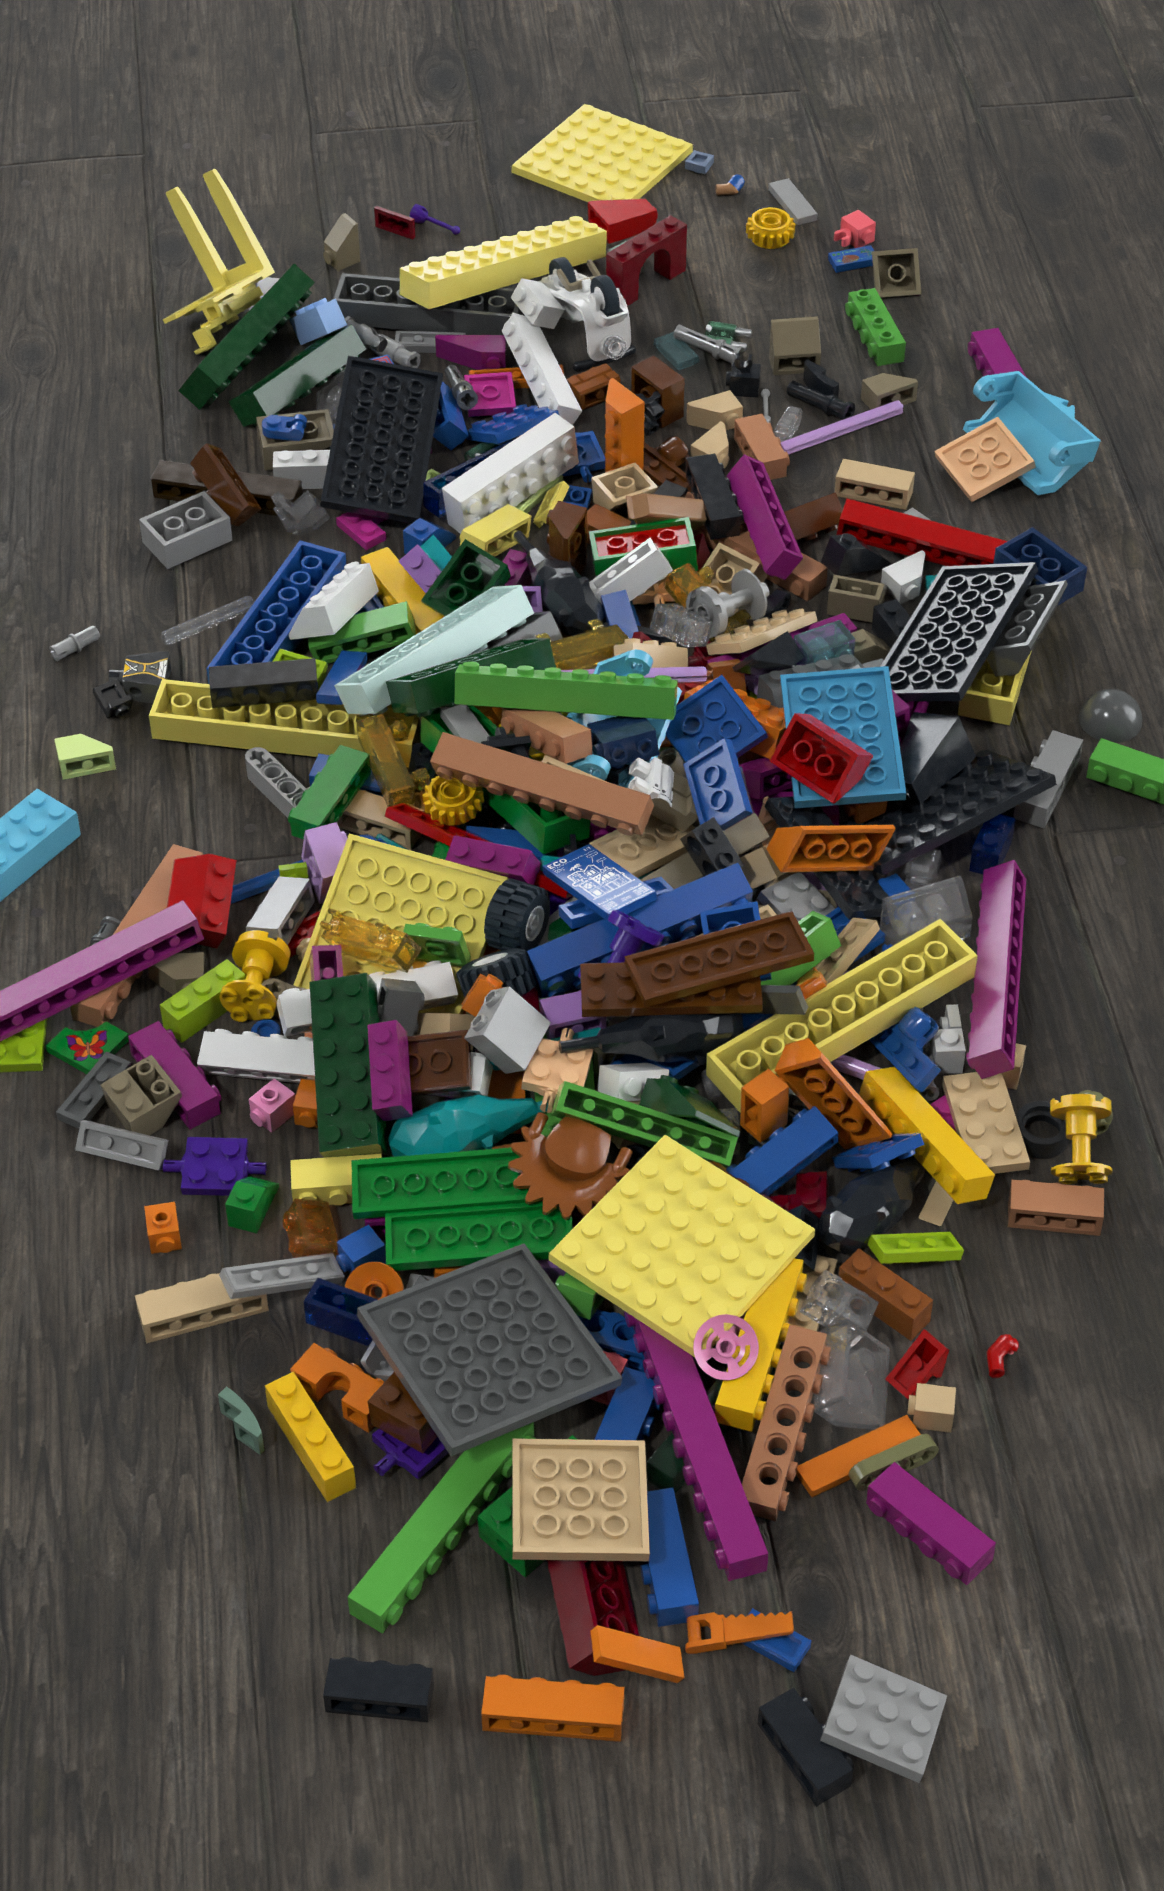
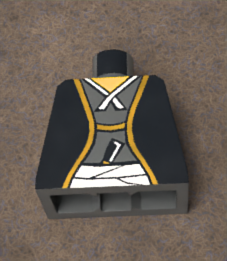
(143, 675)

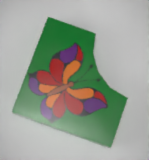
(86, 1047)

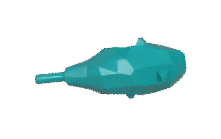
(461, 1125)

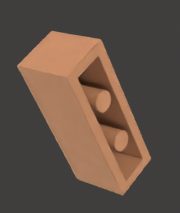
(758, 441)
(1056, 1207)

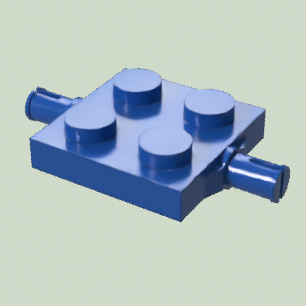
(589, 455)

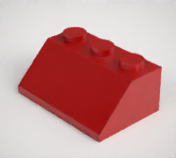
(820, 757)
(206, 888)

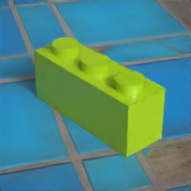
(198, 1002)

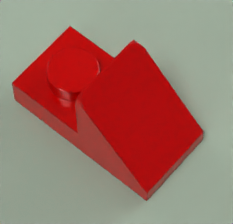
(920, 1362)

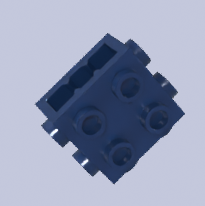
(623, 740)

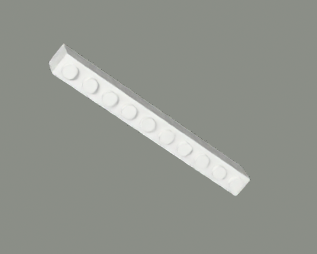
(292, 1060)

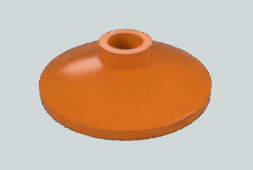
(373, 1274)

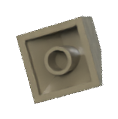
(896, 272)

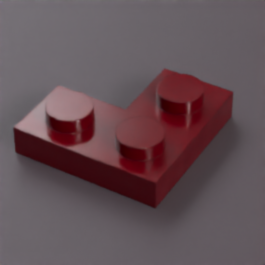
(810, 1192)

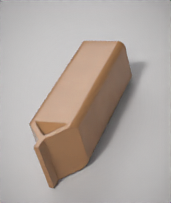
(654, 508)

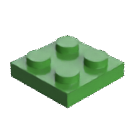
(439, 944)

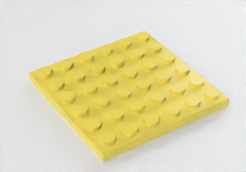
(602, 157)
(404, 888)
(681, 1244)

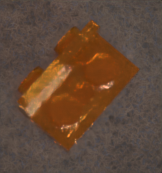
(310, 1228)

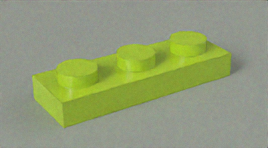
(915, 1247)

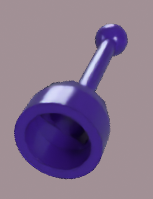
(420, 215)

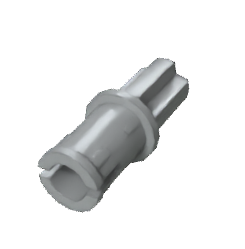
(74, 643)

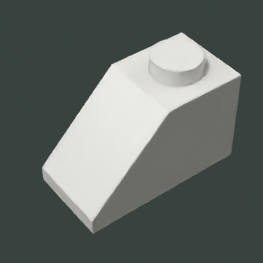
(904, 577)

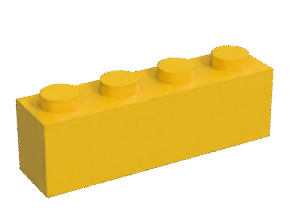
(310, 1436)

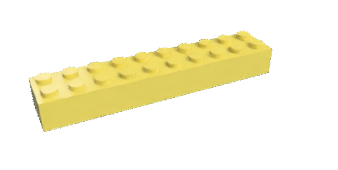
(500, 262)
(304, 728)
(850, 1007)

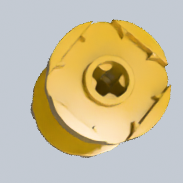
(259, 960)
(1081, 1116)

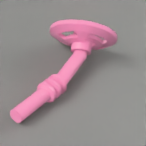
(726, 1346)

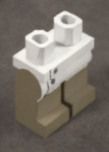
(667, 790)

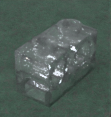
(681, 625)
(835, 1300)

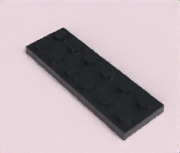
(853, 891)

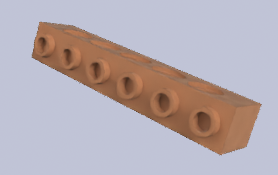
(799, 1346)

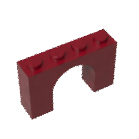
(664, 239)

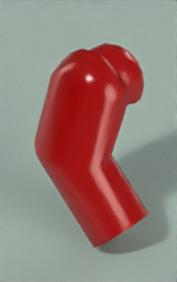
(1003, 1345)

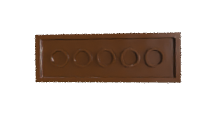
(718, 958)
(611, 992)

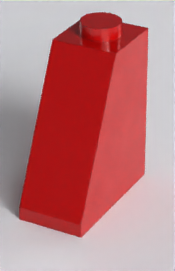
(622, 217)

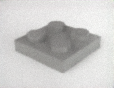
(795, 895)

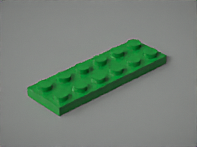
(433, 1182)
(470, 1234)

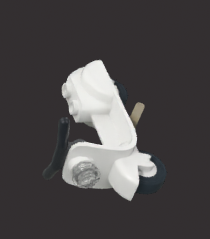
(598, 305)

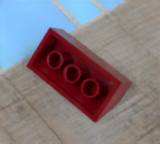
(589, 1596)

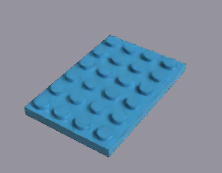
(862, 710)

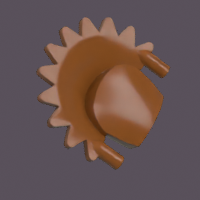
(567, 1165)

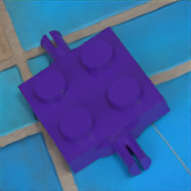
(213, 1165)
(406, 1456)

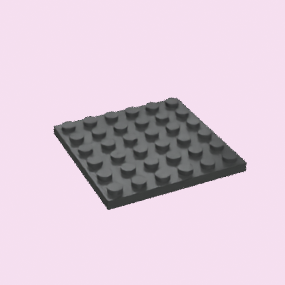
(488, 1348)

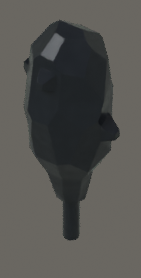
(562, 590)
(663, 1036)
(869, 1206)

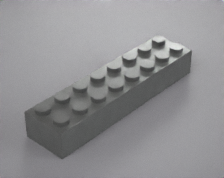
(379, 304)

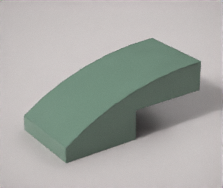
(245, 1423)

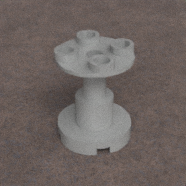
(746, 594)

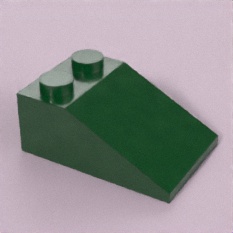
(464, 578)
(684, 1103)

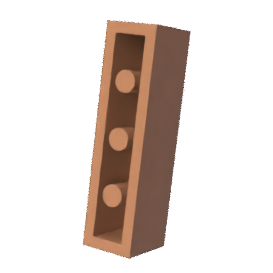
(549, 733)

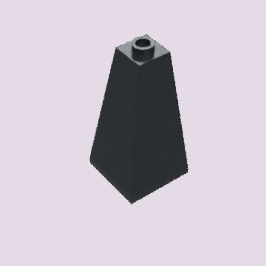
(932, 753)

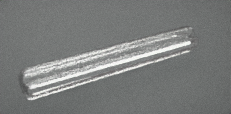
(207, 620)

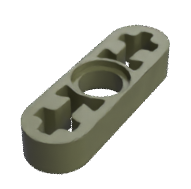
(907, 1455)

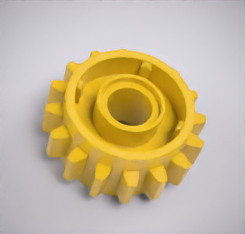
(770, 228)
(452, 801)

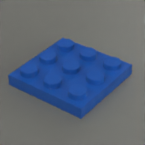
(510, 425)
(709, 717)

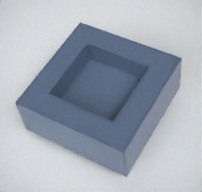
(699, 162)

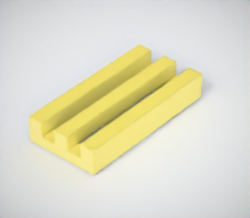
(551, 498)

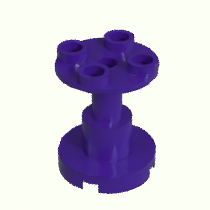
(630, 936)

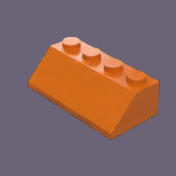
(623, 427)
(829, 847)
(821, 1085)

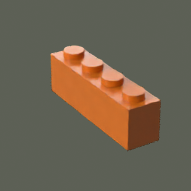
(553, 1708)

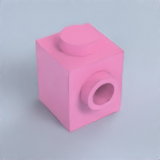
(272, 1105)

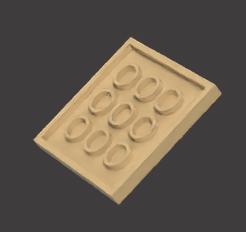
(579, 1500)

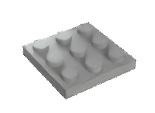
(884, 1718)

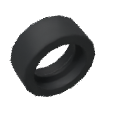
(1037, 1146)

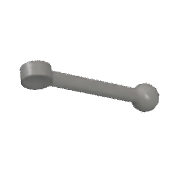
(765, 393)

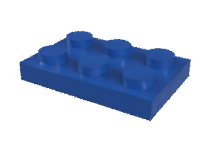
(718, 785)
(878, 1153)

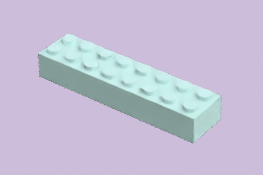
(448, 639)

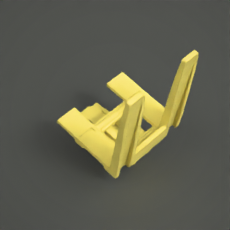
(234, 288)

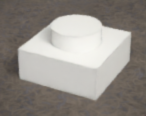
(951, 1018)

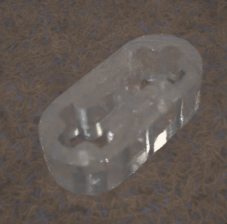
(788, 423)

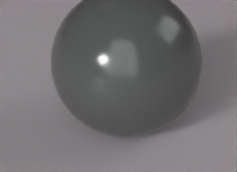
(1111, 716)

